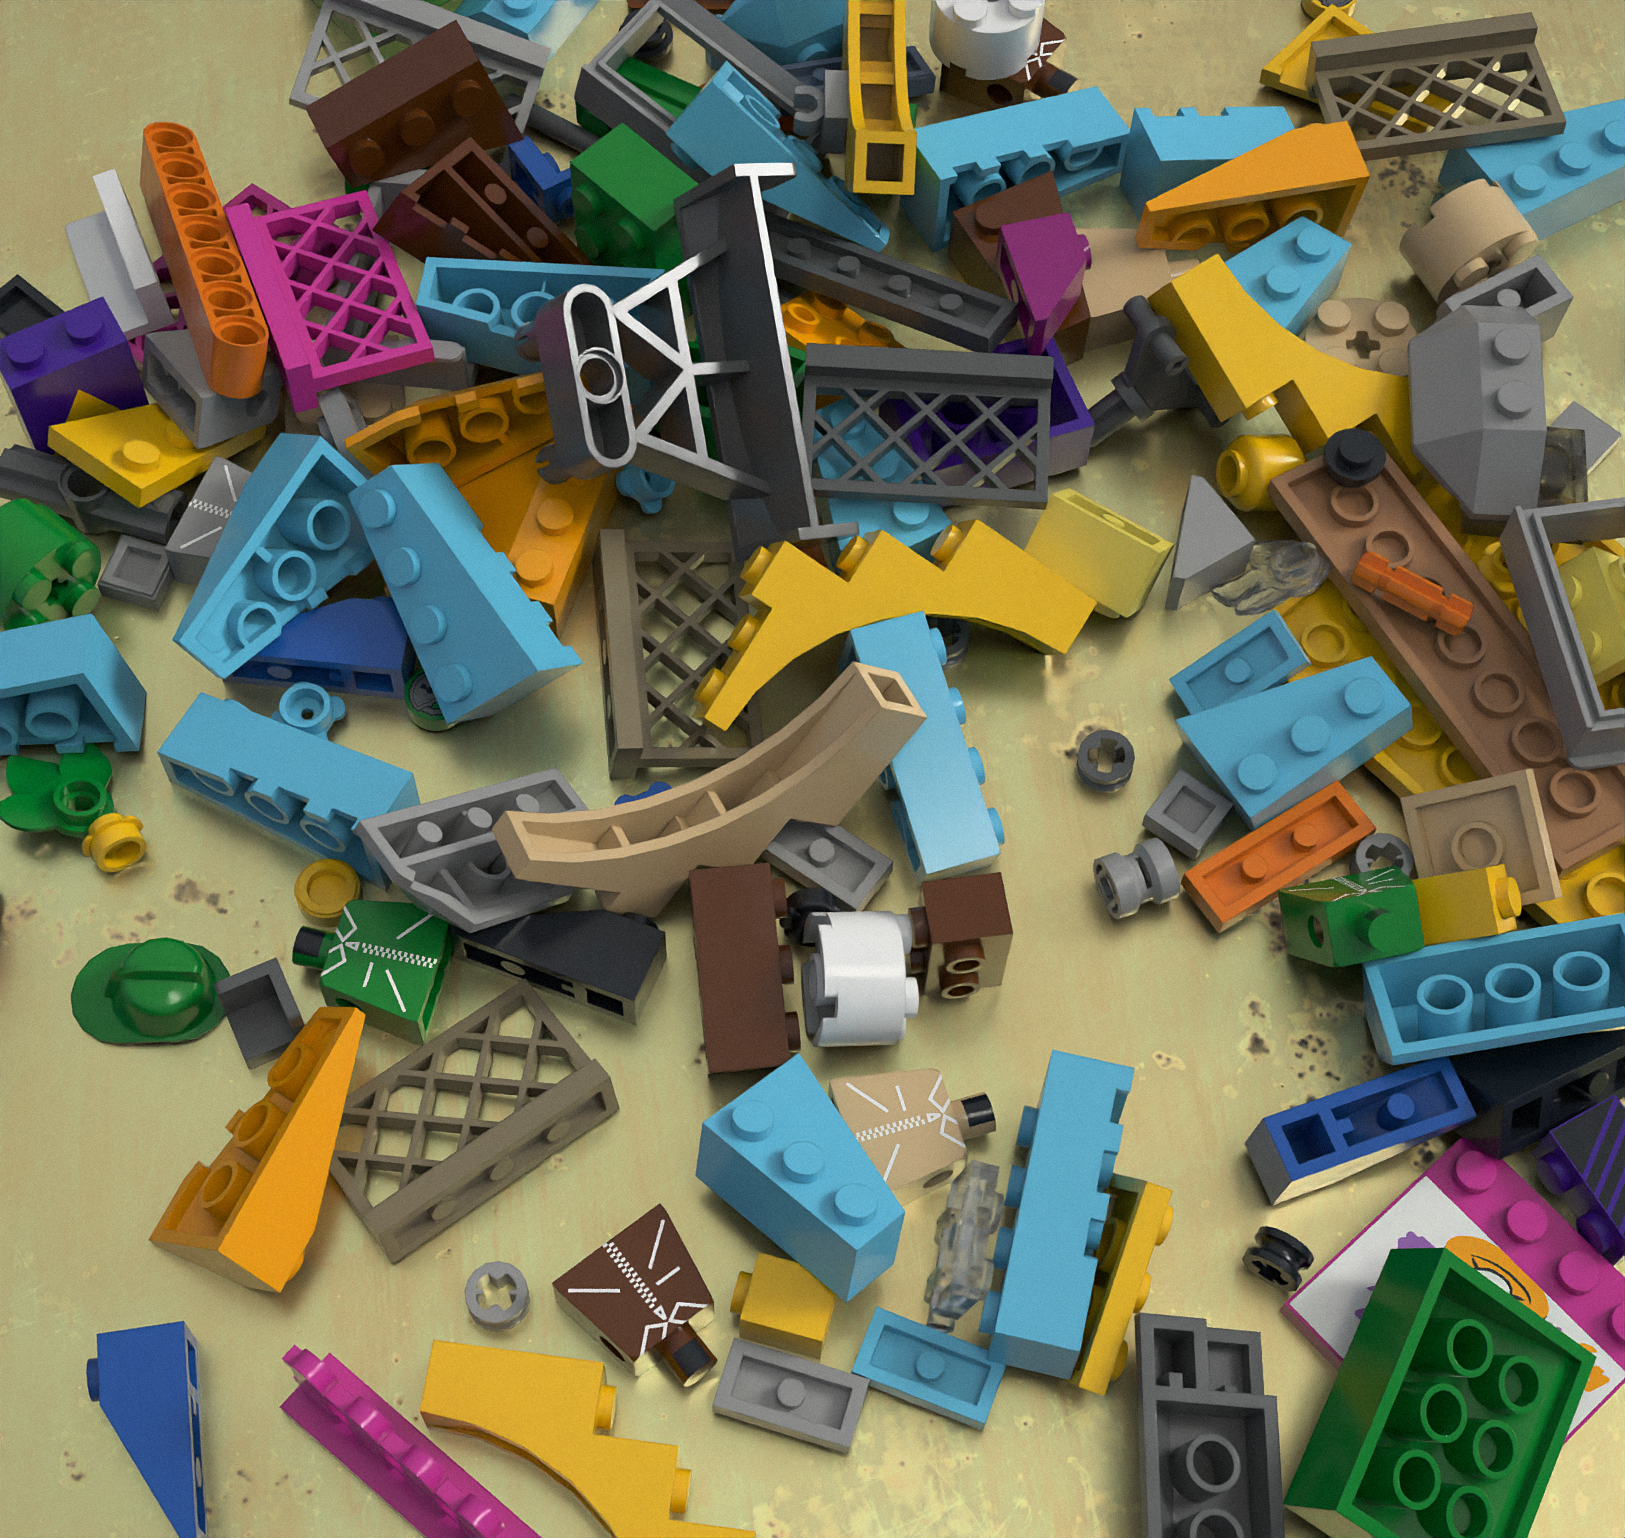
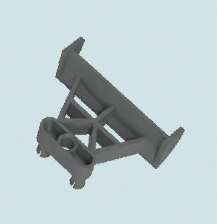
(742, 365)

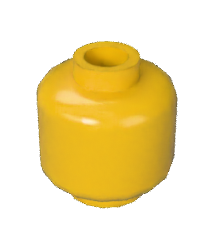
(1249, 466)

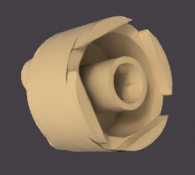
(1468, 240)

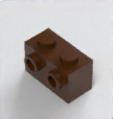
(960, 935)

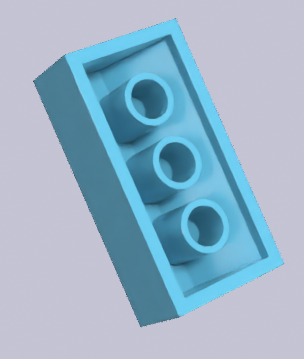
(1497, 990)

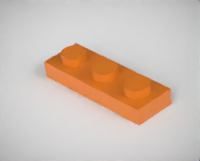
(1277, 856)

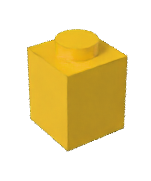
(1467, 904)
(783, 1306)

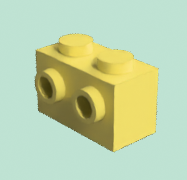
(1098, 552)

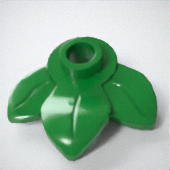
(50, 793)

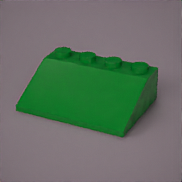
(1440, 1410)

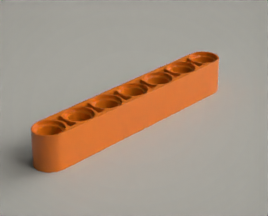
(203, 261)

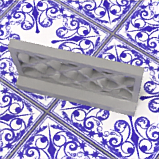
(409, 21)

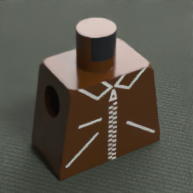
(1038, 79)
(643, 1299)

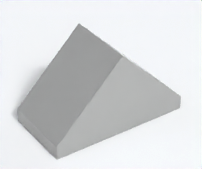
(1209, 545)

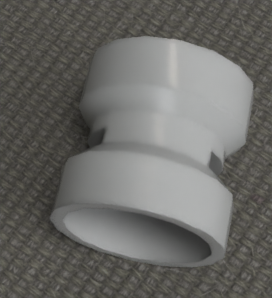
(1136, 878)

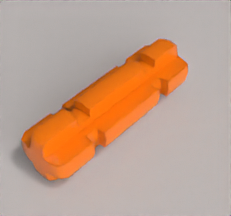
(1412, 593)

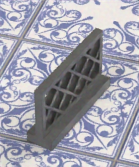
(938, 378)

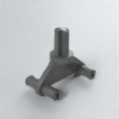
(1152, 379)

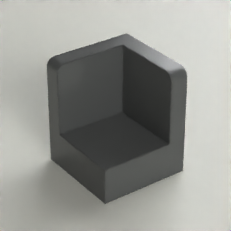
(260, 1011)

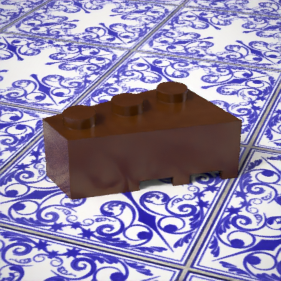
(412, 110)
(473, 212)
(975, 242)
(742, 968)

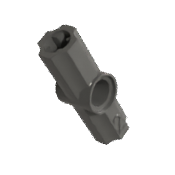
(64, 487)

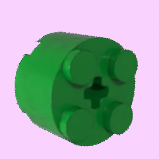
(44, 567)

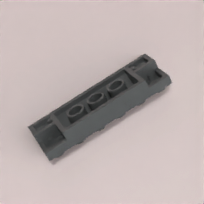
(1205, 1432)

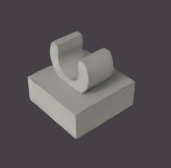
(828, 109)

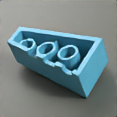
(994, 150)
(488, 300)
(456, 594)
(67, 688)

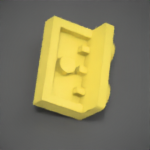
(1597, 600)

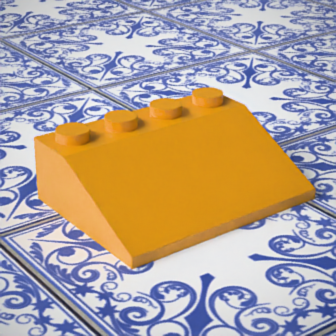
(543, 527)

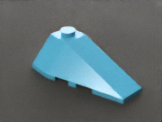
(739, 125)
(277, 554)

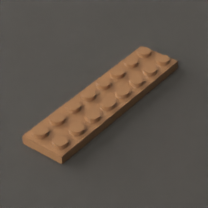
(1475, 684)

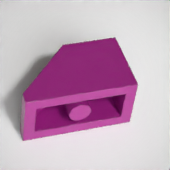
(1042, 272)

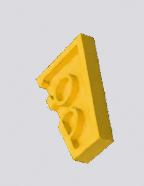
(1289, 67)
(140, 451)
(1122, 1284)

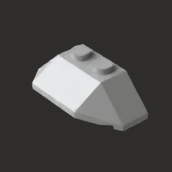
(1480, 407)
(450, 859)

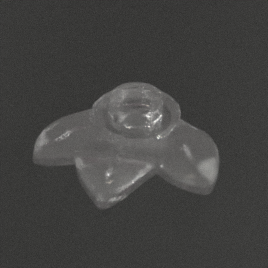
(1277, 572)

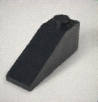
(576, 955)
(1538, 1086)

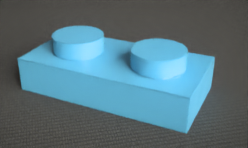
(1243, 665)
(928, 1368)

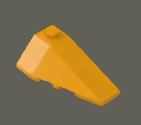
(1241, 202)
(461, 429)
(266, 1186)

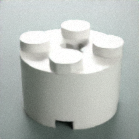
(986, 35)
(857, 978)

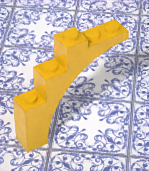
(879, 119)
(1254, 363)
(803, 603)
(551, 1417)

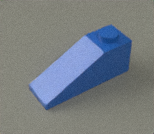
(341, 647)
(1356, 1128)
(152, 1400)

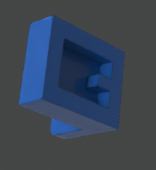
(541, 179)

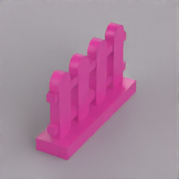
(392, 1454)

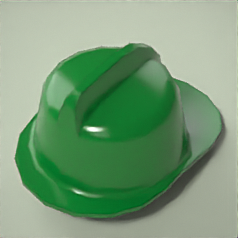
(149, 992)

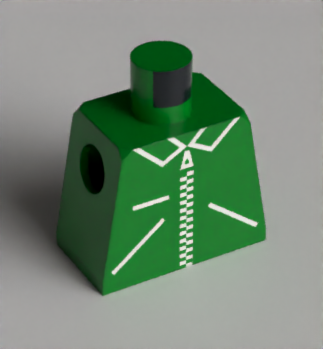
(1360, 917)
(383, 962)

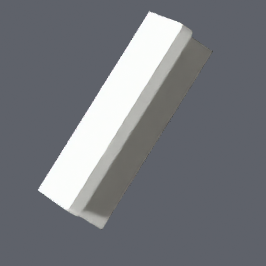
(118, 262)

